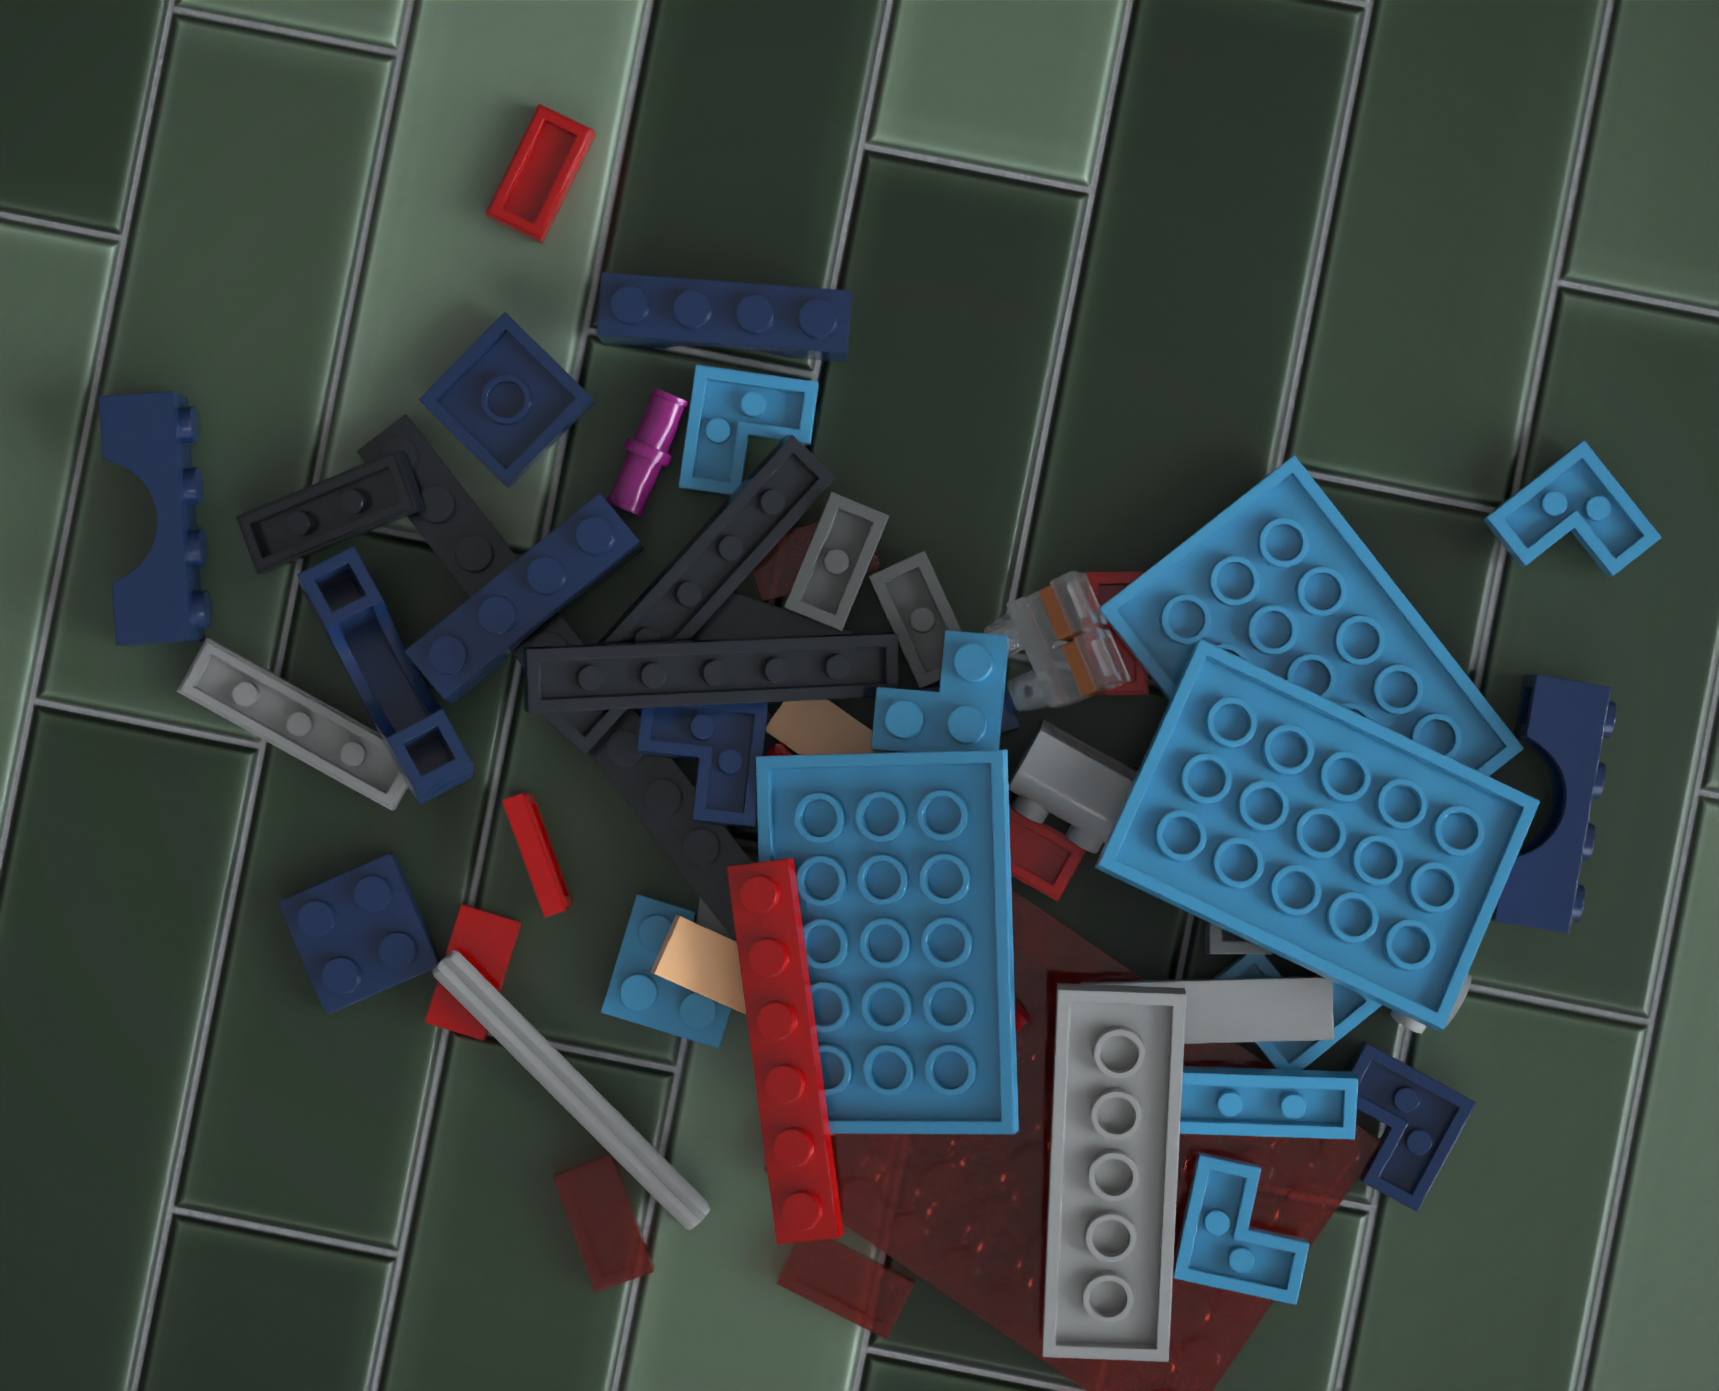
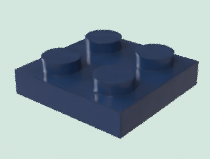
(506, 400)
(359, 933)

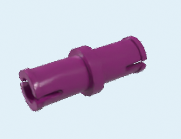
(648, 451)

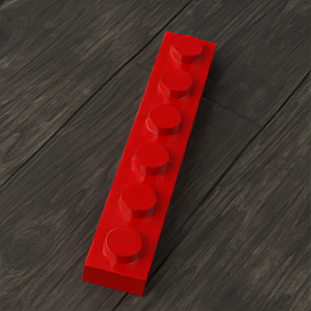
(785, 1051)

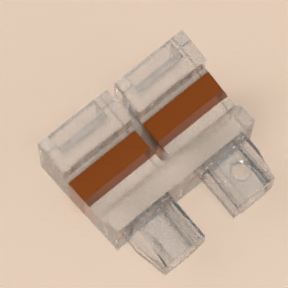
(1044, 623)

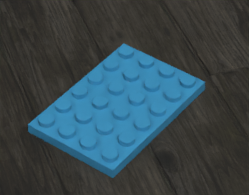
(1309, 602)
(1318, 835)
(903, 932)

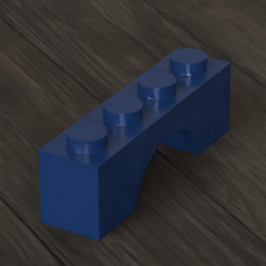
(724, 314)
(163, 595)
(523, 597)
(385, 676)
(1566, 729)

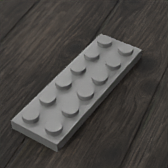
(1113, 1171)

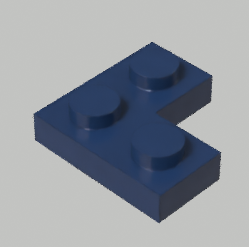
(726, 747)
(1420, 1122)

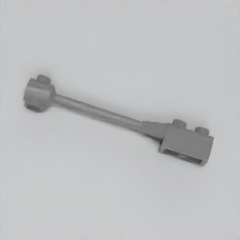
(1088, 791)

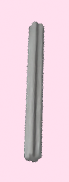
(571, 1089)

